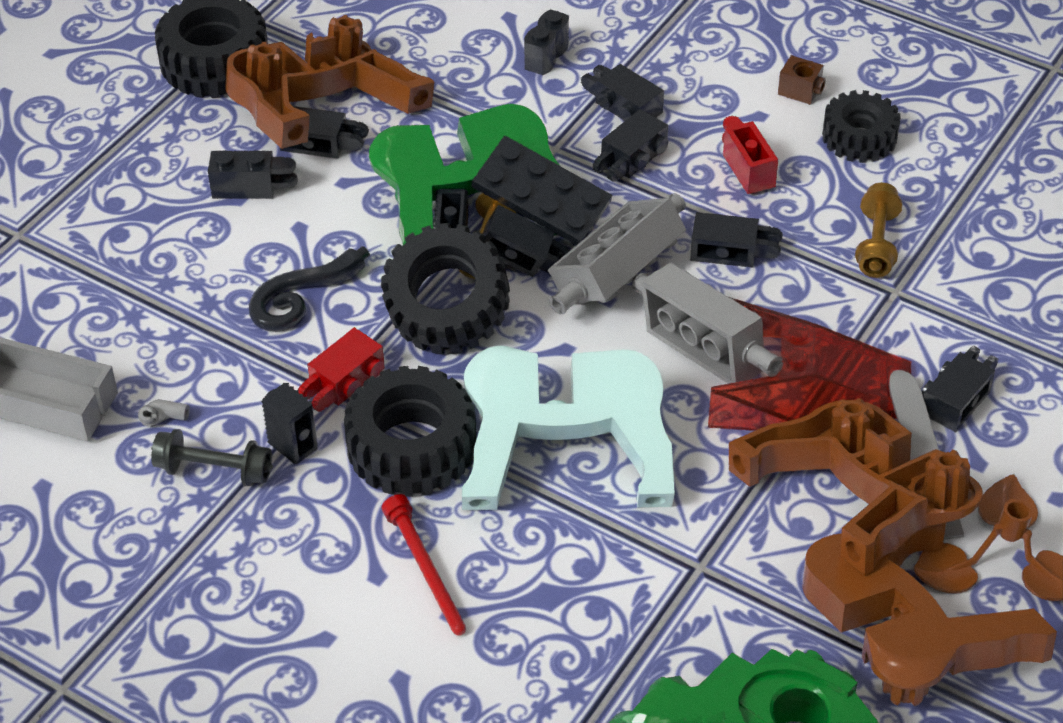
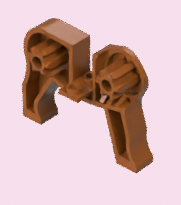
(273, 76)
(873, 461)
(919, 639)

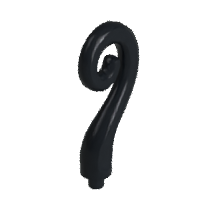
(332, 273)

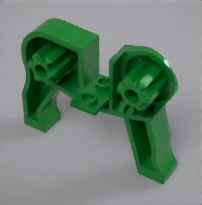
(413, 166)

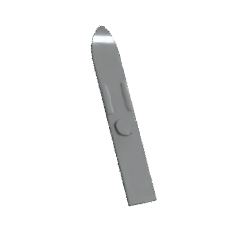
(913, 415)

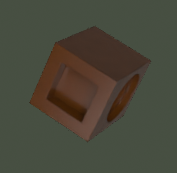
(801, 80)

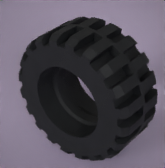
(186, 41)
(437, 251)
(417, 463)

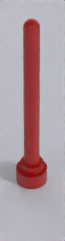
(399, 512)

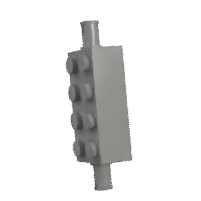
(616, 251)
(705, 325)

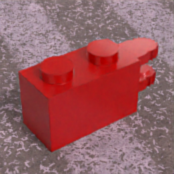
(749, 155)
(342, 369)

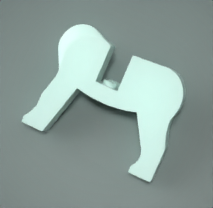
(609, 394)

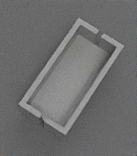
(53, 389)

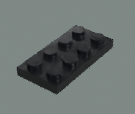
(541, 190)

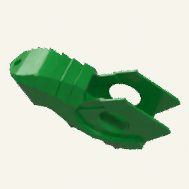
(764, 692)

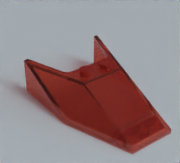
(815, 371)

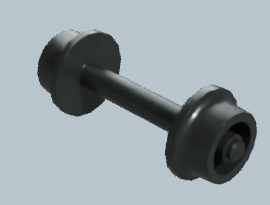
(169, 450)

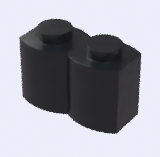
(546, 42)

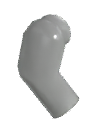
(161, 410)

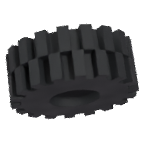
(862, 111)

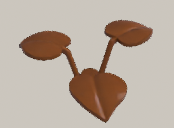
(1011, 513)

